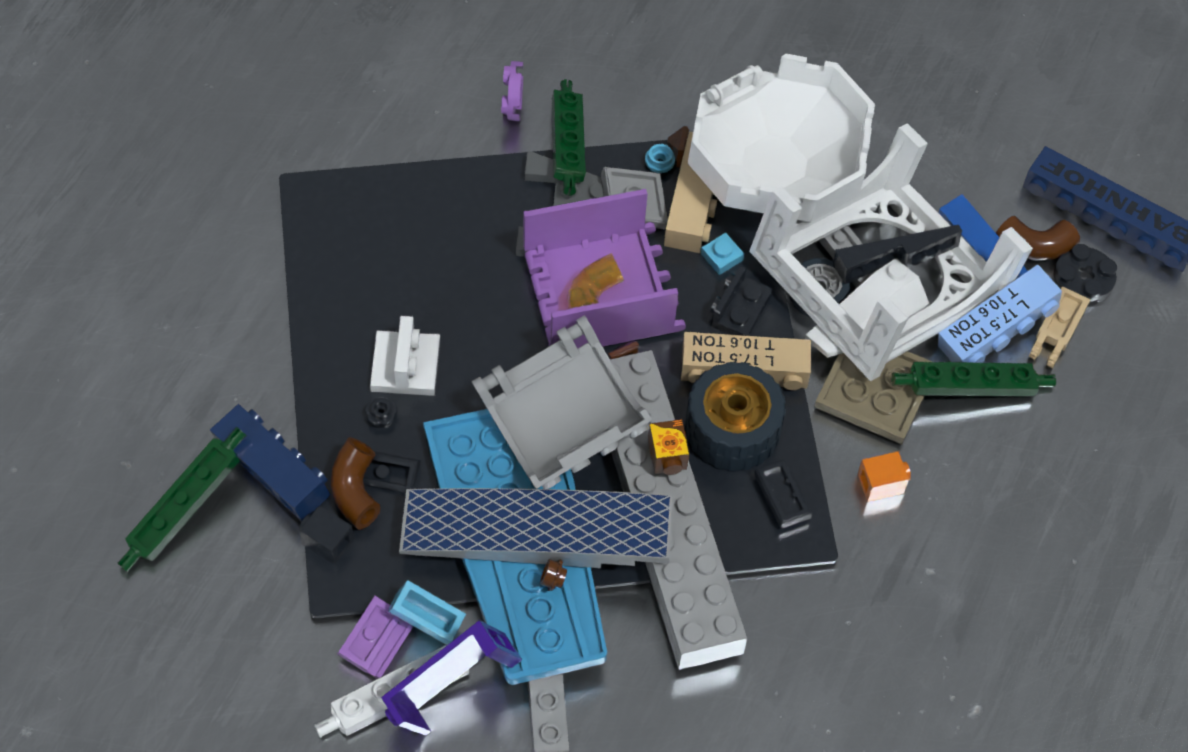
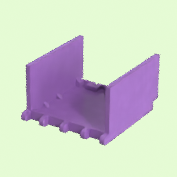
(578, 233)

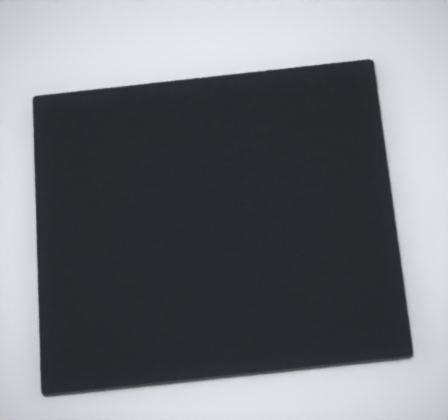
(443, 250)

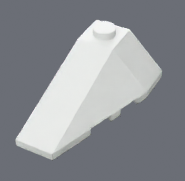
(891, 280)

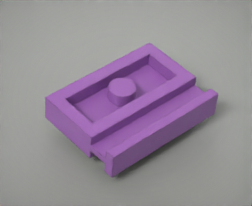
(375, 639)

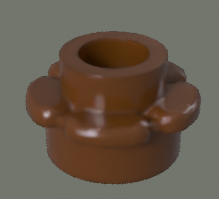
(553, 575)

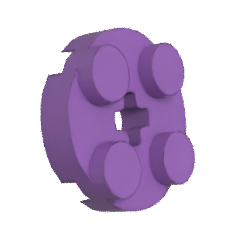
(515, 90)

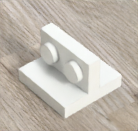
(405, 360)

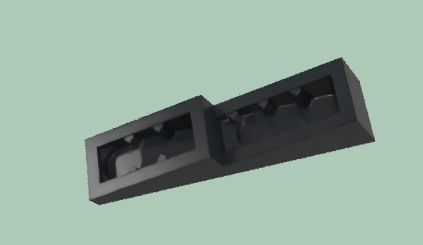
(909, 249)

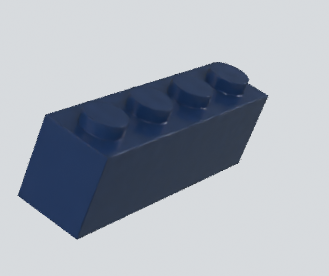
(273, 464)

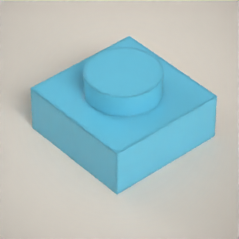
(722, 253)

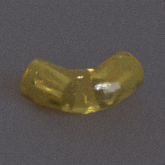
(593, 281)

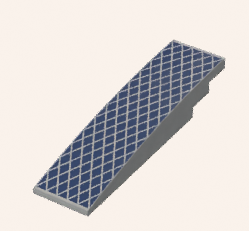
(538, 525)

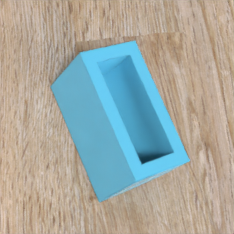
(426, 612)

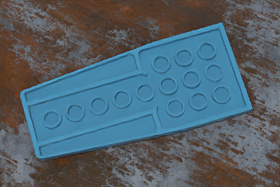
(548, 628)

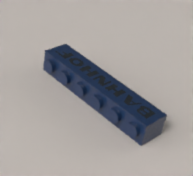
(1110, 207)

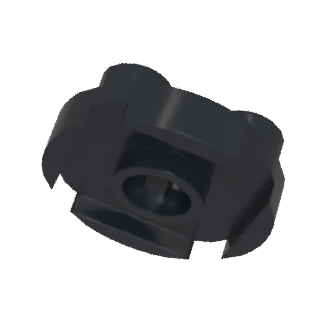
(1089, 260)

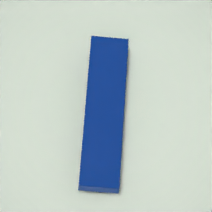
(974, 227)

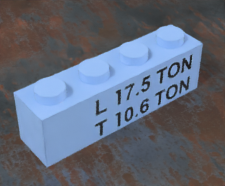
(1001, 317)

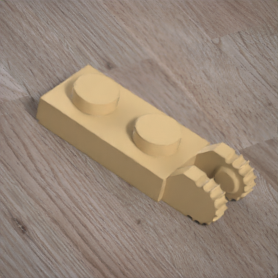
(1060, 325)

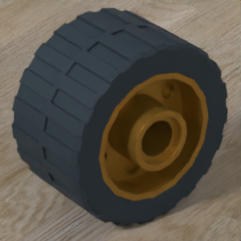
(735, 416)

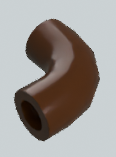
(1045, 244)
(348, 484)

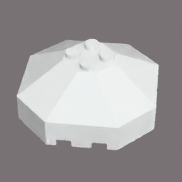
(784, 130)

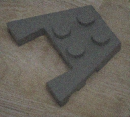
(541, 170)

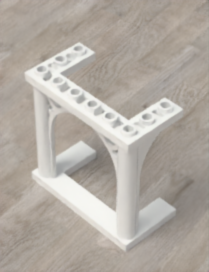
(888, 329)

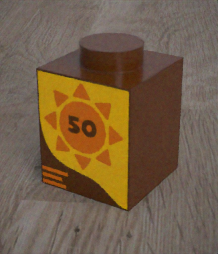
(668, 447)

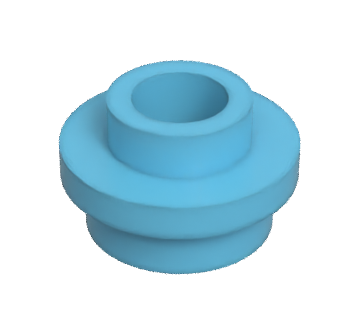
(661, 152)

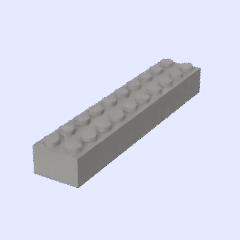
(694, 584)

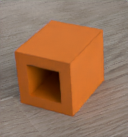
(883, 476)

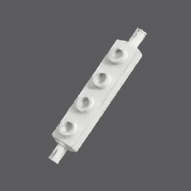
(365, 704)

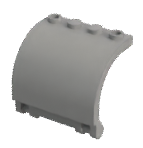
(562, 406)

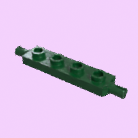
(568, 137)
(973, 379)
(182, 499)

